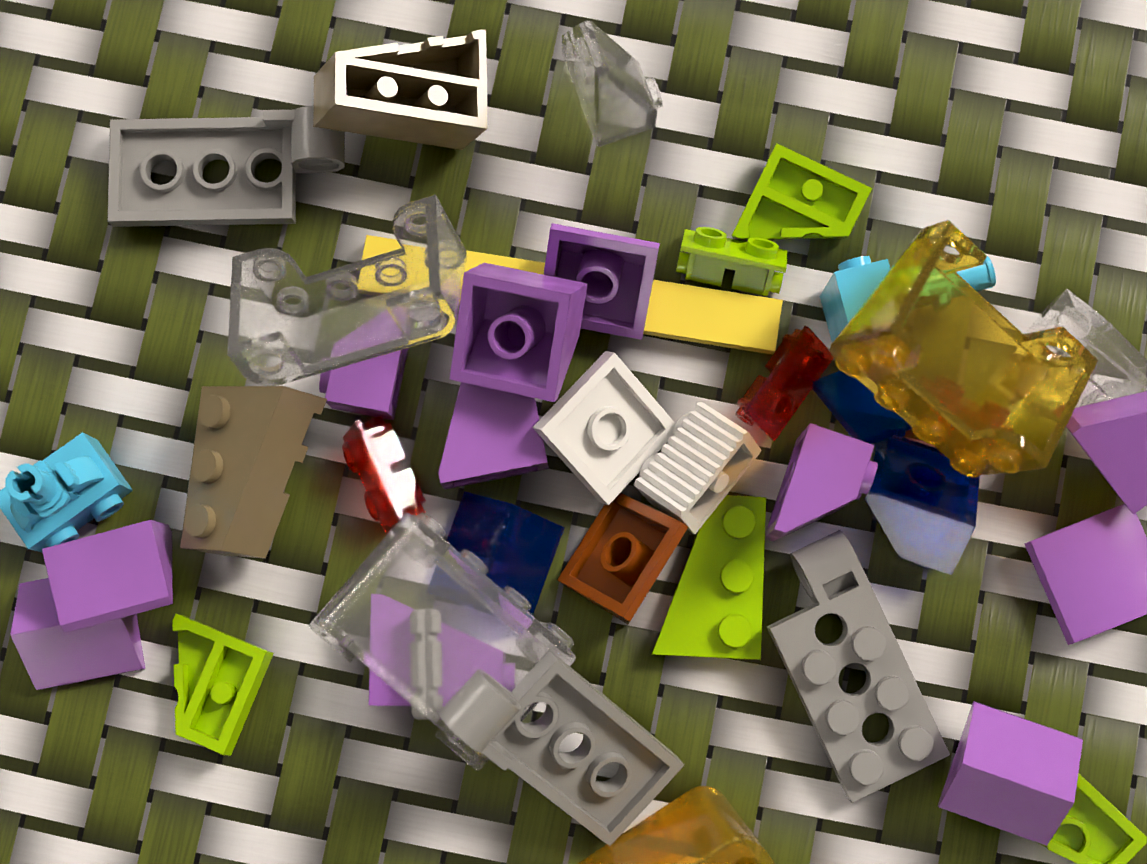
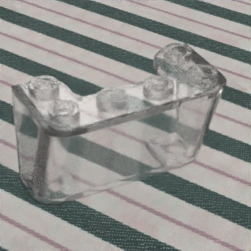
(313, 324)
(432, 620)

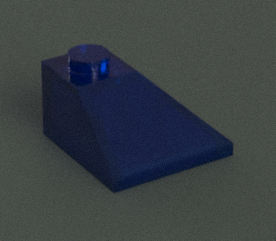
(922, 503)

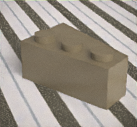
(407, 92)
(242, 465)

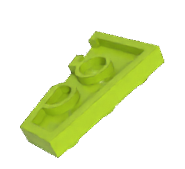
(721, 587)
(1095, 831)

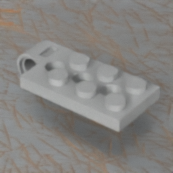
(195, 142)
(840, 586)
(490, 722)

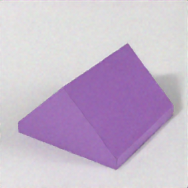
(616, 272)
(111, 574)
(74, 656)
(1013, 774)

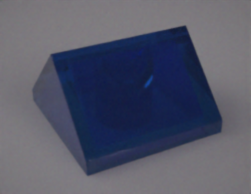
(509, 541)

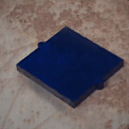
(857, 408)

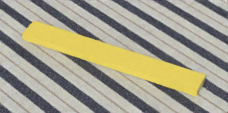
(673, 308)

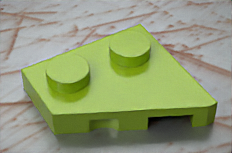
(801, 201)
(215, 684)

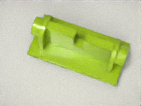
(753, 261)

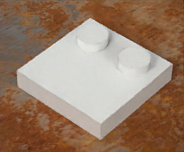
(606, 427)

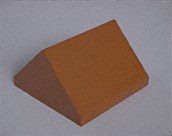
(622, 556)

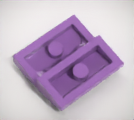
(1094, 572)

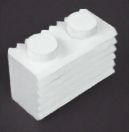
(697, 466)

